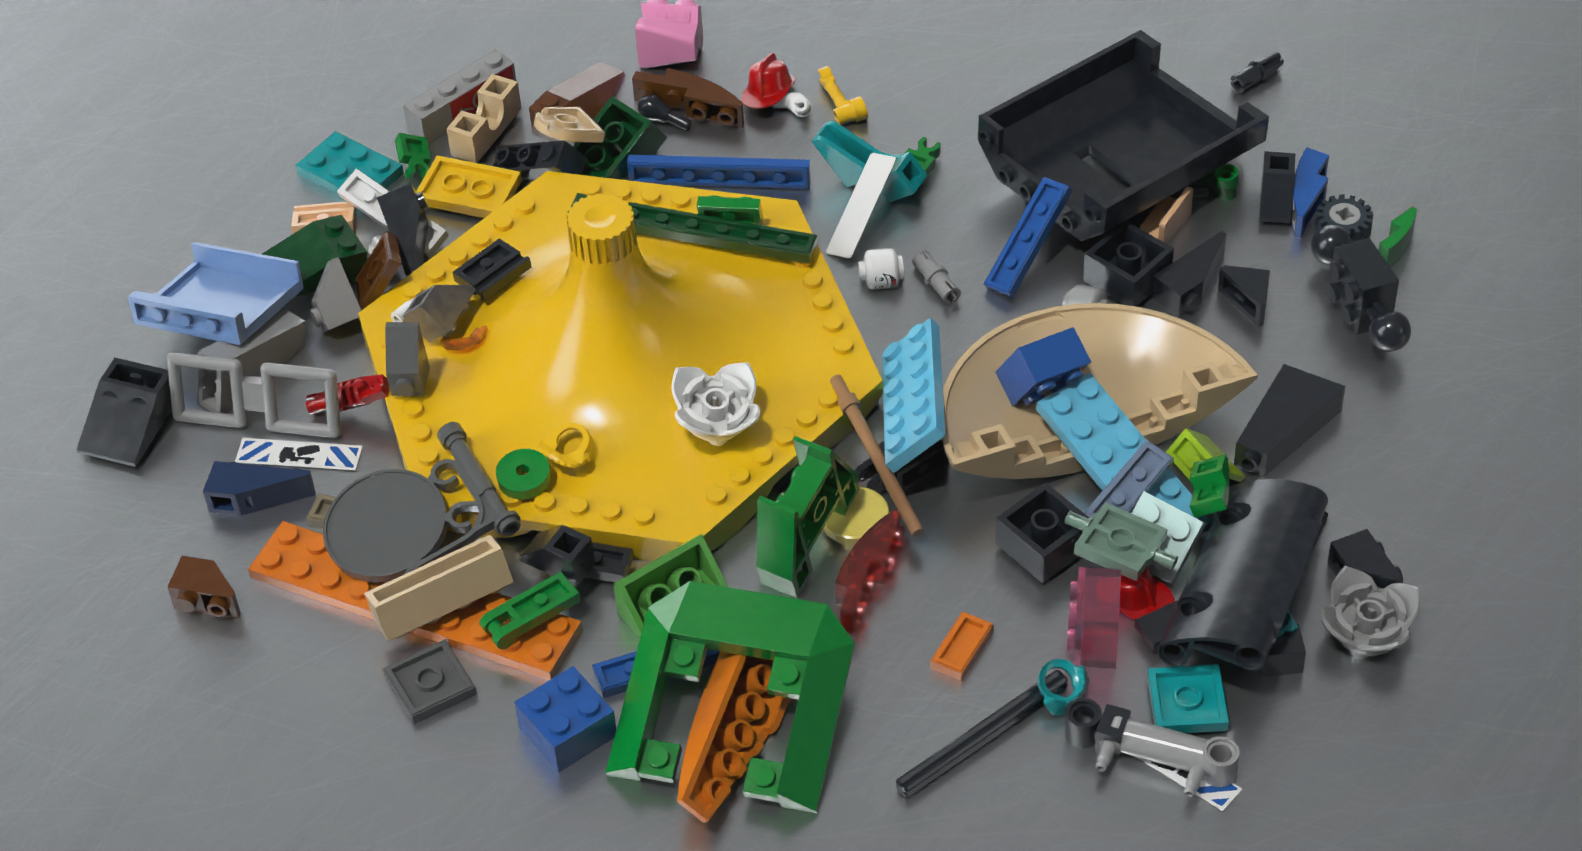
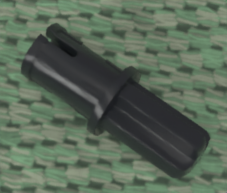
(1256, 72)

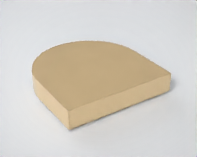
(568, 124)

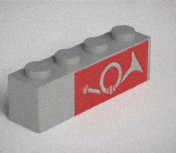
(437, 107)

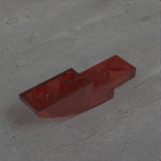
(866, 565)

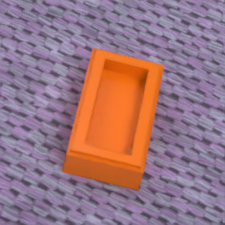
(961, 646)

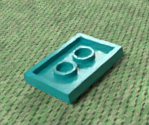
(338, 158)

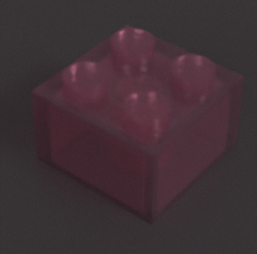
(1094, 617)

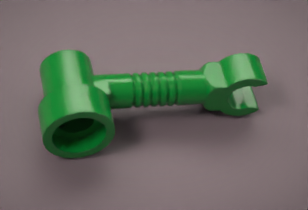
(1224, 179)

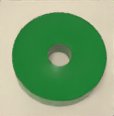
(527, 485)

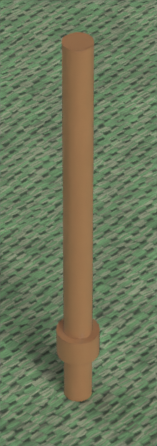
(851, 406)

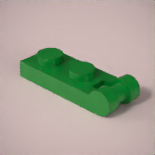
(529, 609)

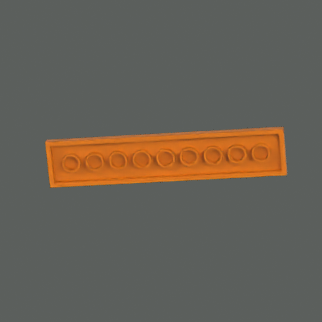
(301, 564)

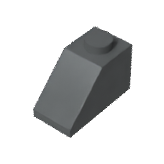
(406, 359)

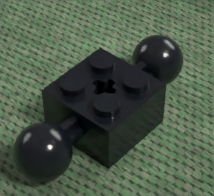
(1362, 287)

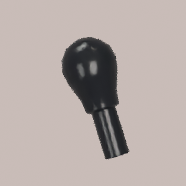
(656, 110)

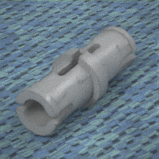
(936, 276)

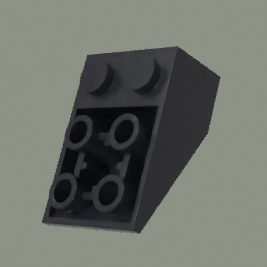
(126, 412)

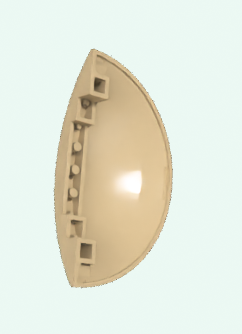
(1147, 361)

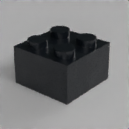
(1126, 263)
(1037, 533)

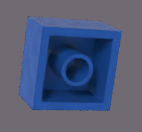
(1043, 367)
(565, 719)

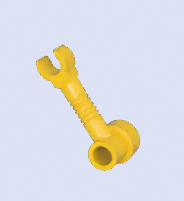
(846, 109)

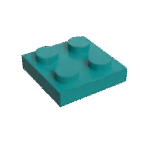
(1188, 698)

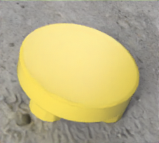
(862, 514)

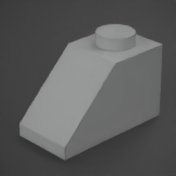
(334, 298)

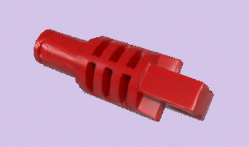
(352, 394)

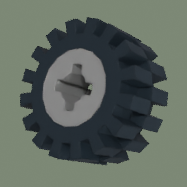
(1347, 214)

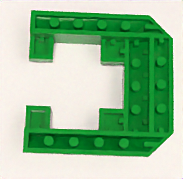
(809, 664)

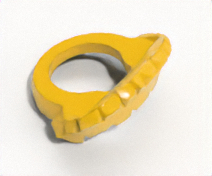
(575, 459)

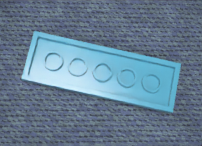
(912, 395)
(1104, 438)

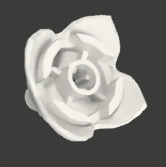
(715, 405)

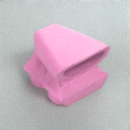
(668, 33)

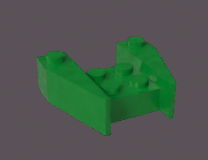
(798, 516)

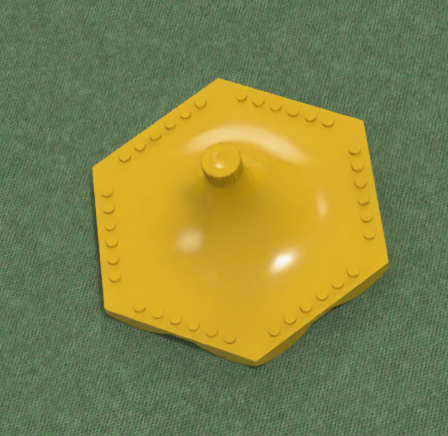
(597, 346)

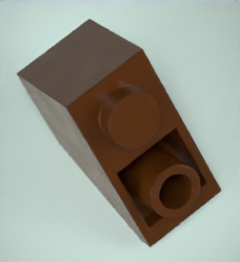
(202, 588)

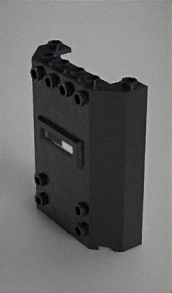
(1124, 118)

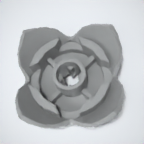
(1370, 617)

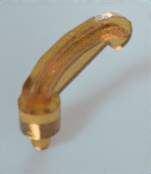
(464, 343)

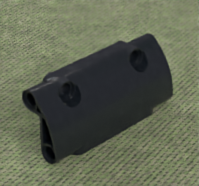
(1246, 574)

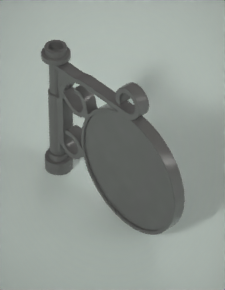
(399, 518)

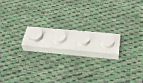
(362, 193)

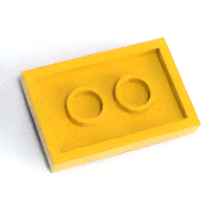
(468, 186)

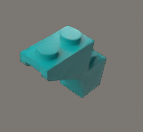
(849, 154)

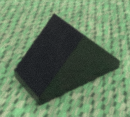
(1246, 290)

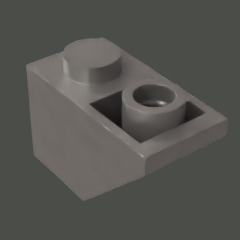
(438, 309)

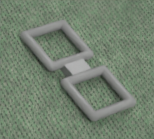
(254, 395)

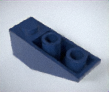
(251, 488)

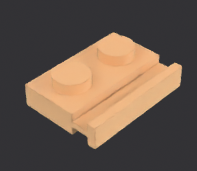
(308, 213)

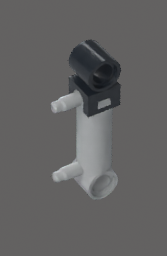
(1118, 733)

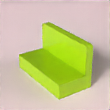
(1194, 447)

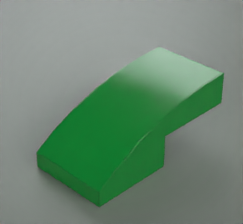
(1399, 236)
(1210, 485)

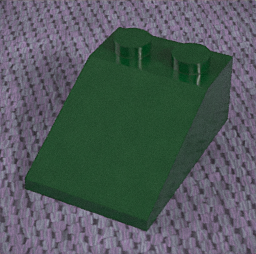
(624, 135)
(317, 245)

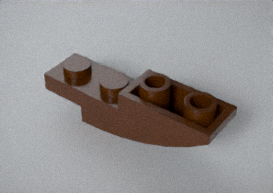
(694, 94)

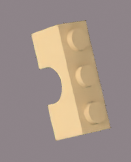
(474, 134)

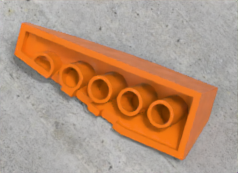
(727, 731)

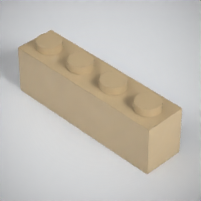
(439, 588)

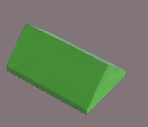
(661, 577)

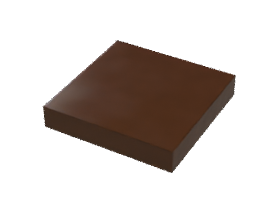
(378, 270)

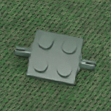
(1120, 541)

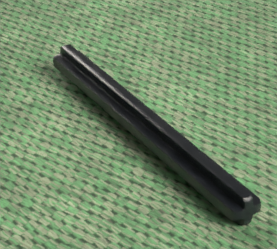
(978, 735)

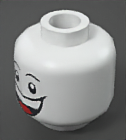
(881, 269)

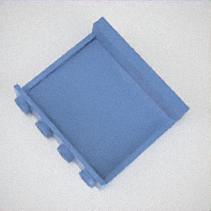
(220, 295)

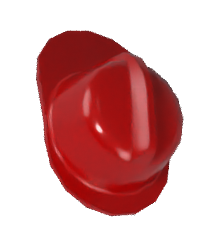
(767, 83)
(1143, 595)

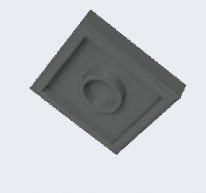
(429, 681)

